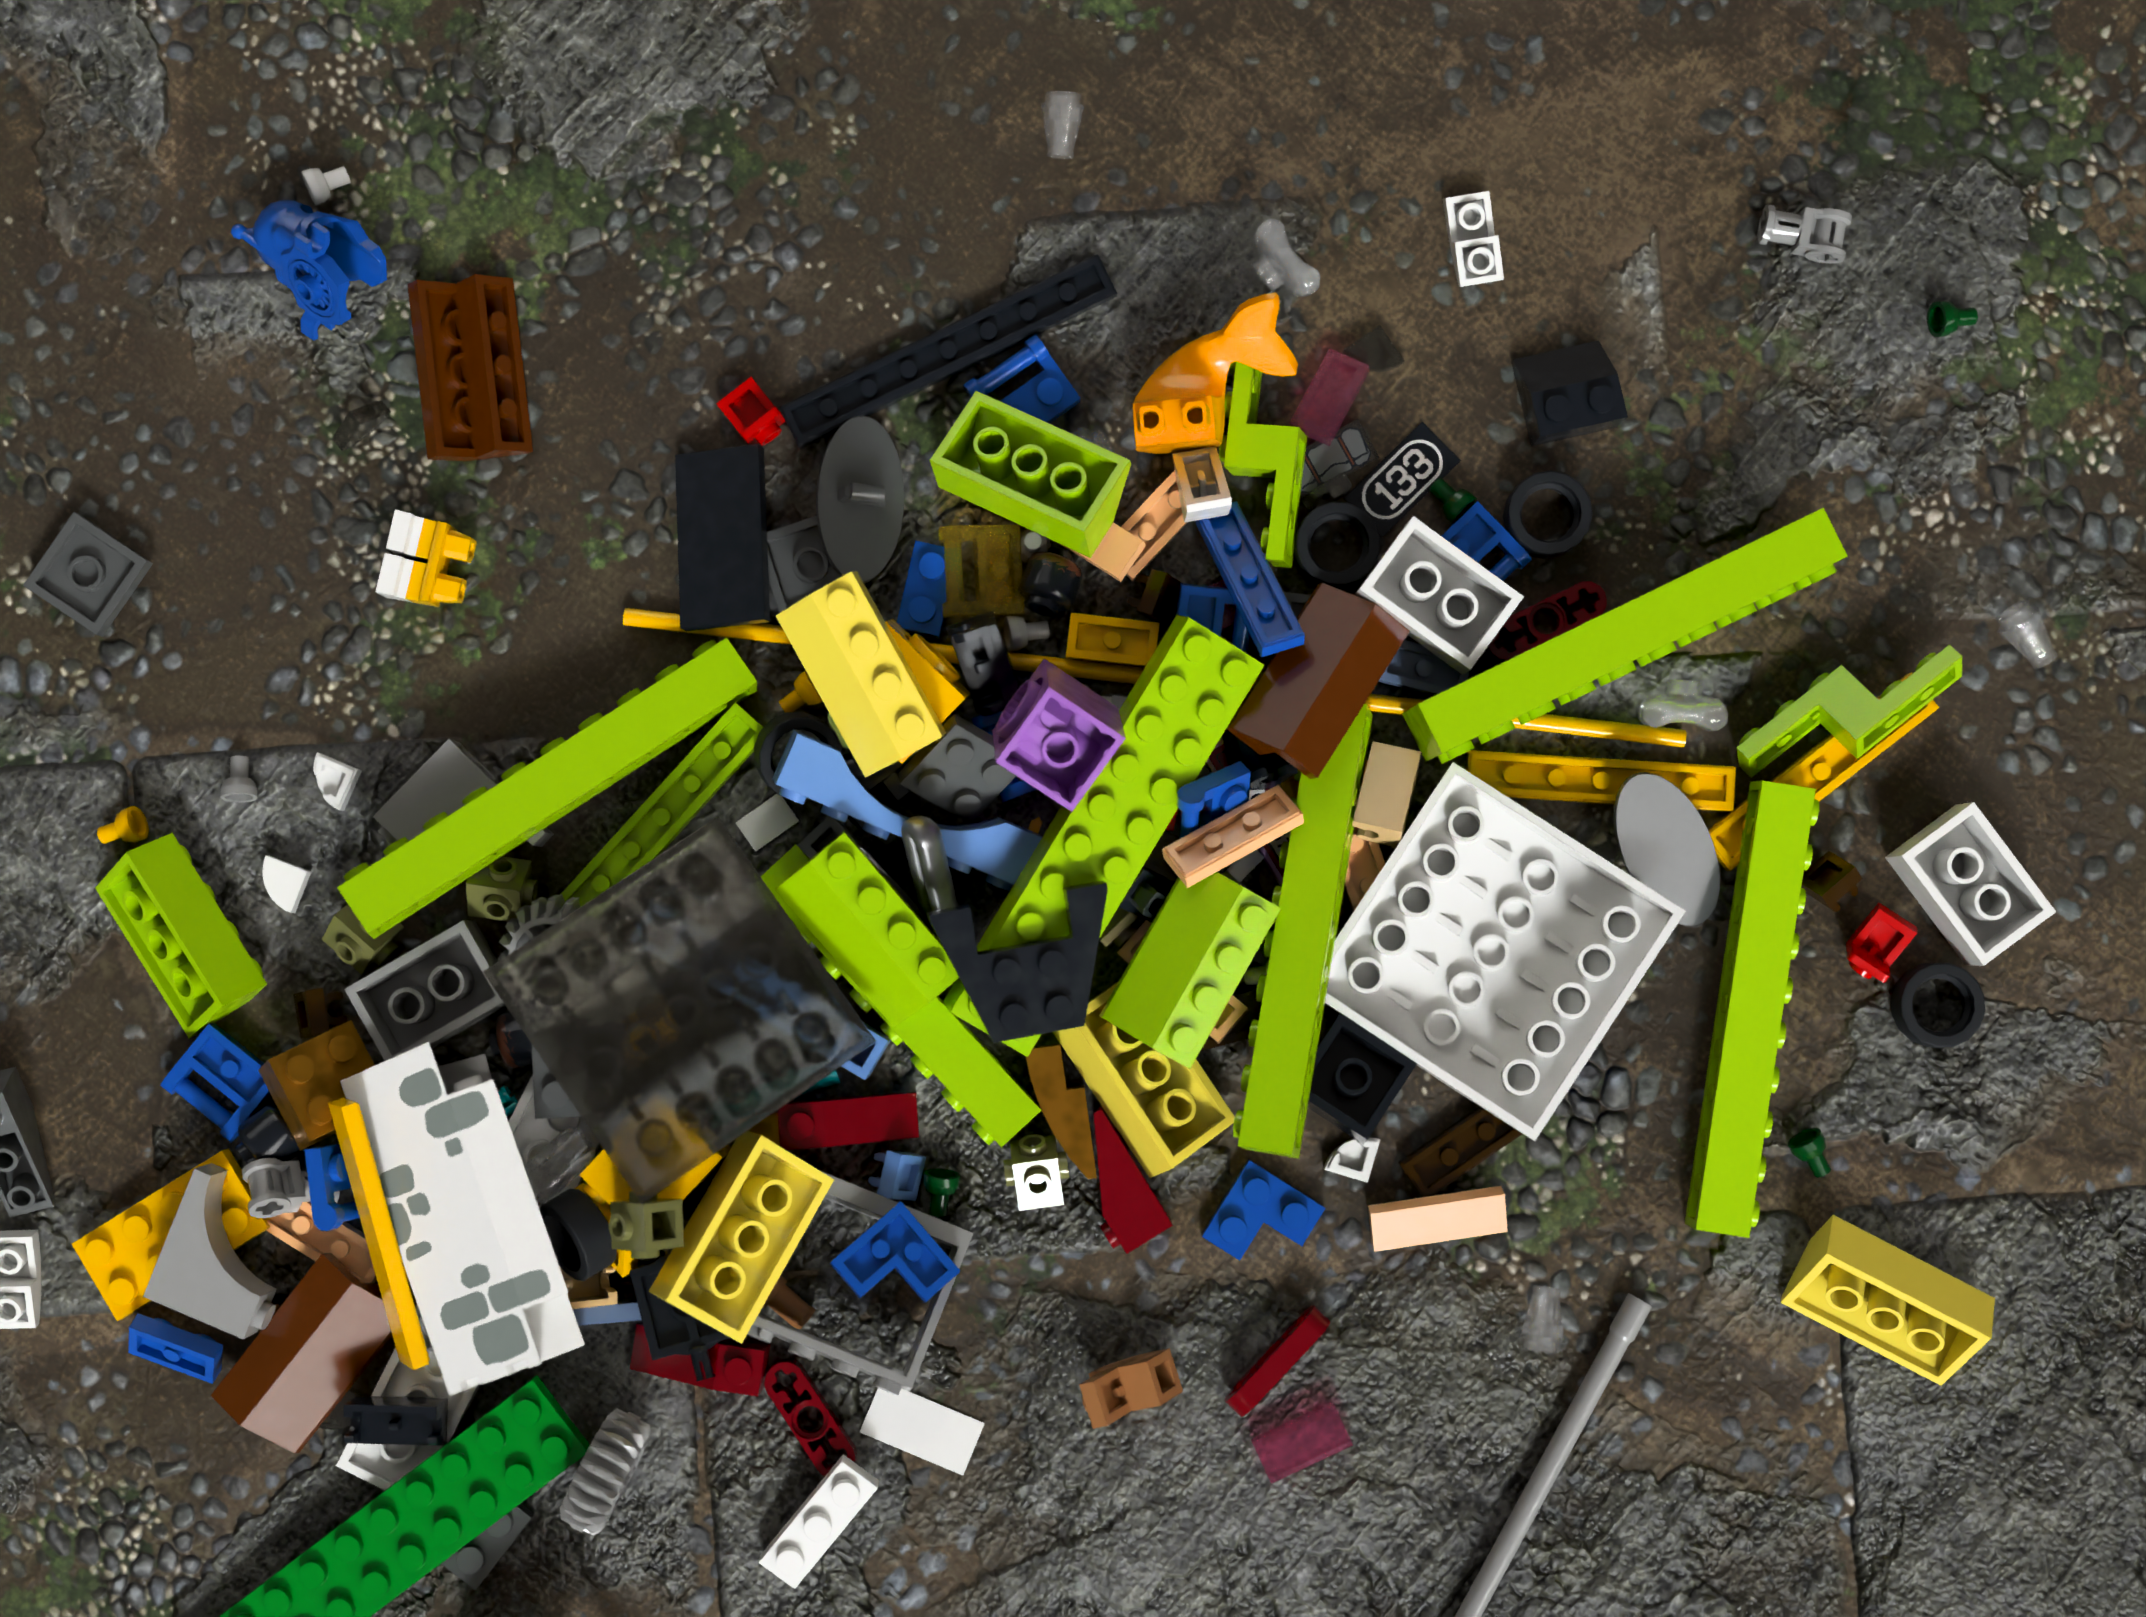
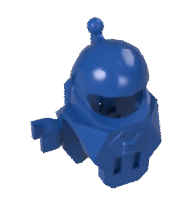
(315, 259)

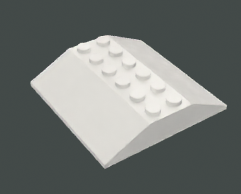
(1496, 950)

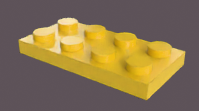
(126, 1248)

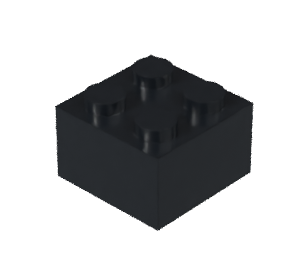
(1356, 1078)

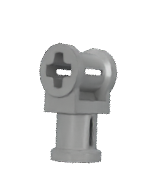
(1812, 232)
(276, 1187)

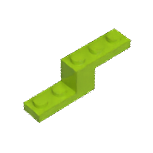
(1265, 453)
(1849, 710)

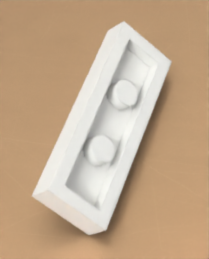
(819, 1521)

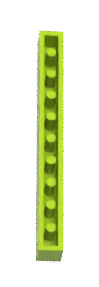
(547, 788)
(1301, 952)
(1751, 1008)

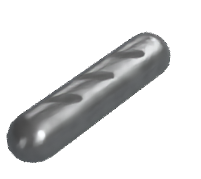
(928, 866)

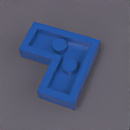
(1259, 1199)
(898, 1244)

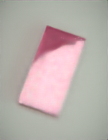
(1330, 396)
(1301, 1442)

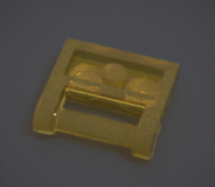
(995, 565)

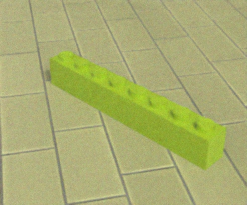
(939, 1041)

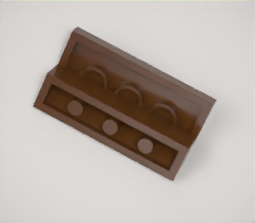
(470, 368)
(1318, 688)
(306, 1356)

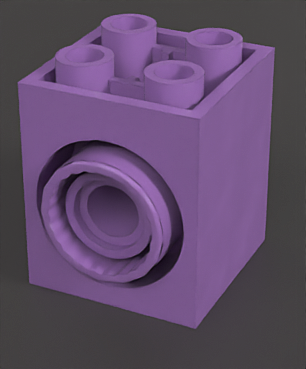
(1057, 735)

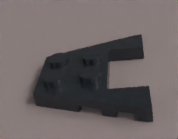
(1029, 984)

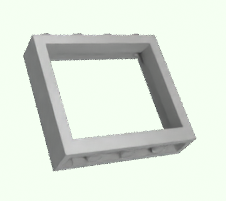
(845, 1360)

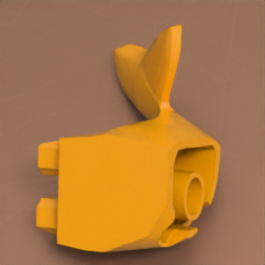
(1185, 396)

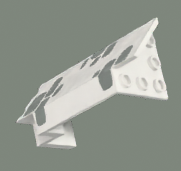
(464, 1220)

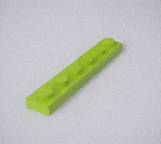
(670, 805)

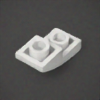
(1473, 239)
(20, 1279)

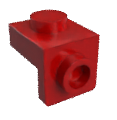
(752, 413)
(1879, 943)

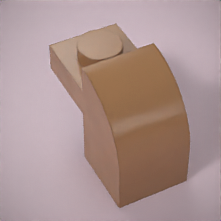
(1130, 1386)

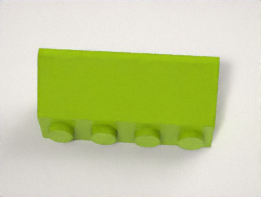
(1031, 473)
(869, 929)
(180, 933)
(1189, 965)

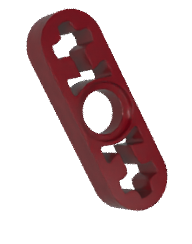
(1568, 597)
(1277, 1360)
(782, 1396)

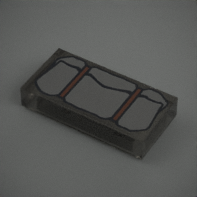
(1348, 453)

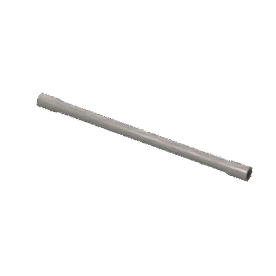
(1621, 1333)

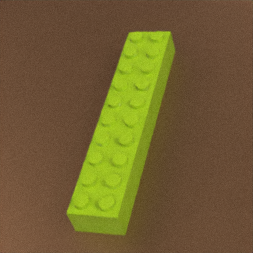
(1634, 631)
(1170, 732)

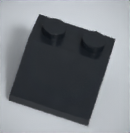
(1569, 393)

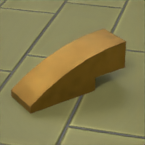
(1062, 1106)

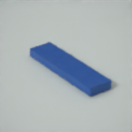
(1251, 582)

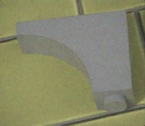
(437, 789)
(201, 1270)

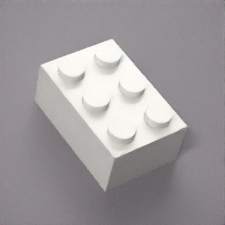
(1440, 595)
(1970, 884)

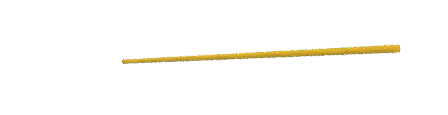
(1130, 675)

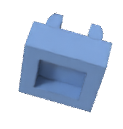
(899, 1175)

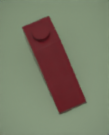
(848, 1120)
(1127, 1199)
(736, 1365)

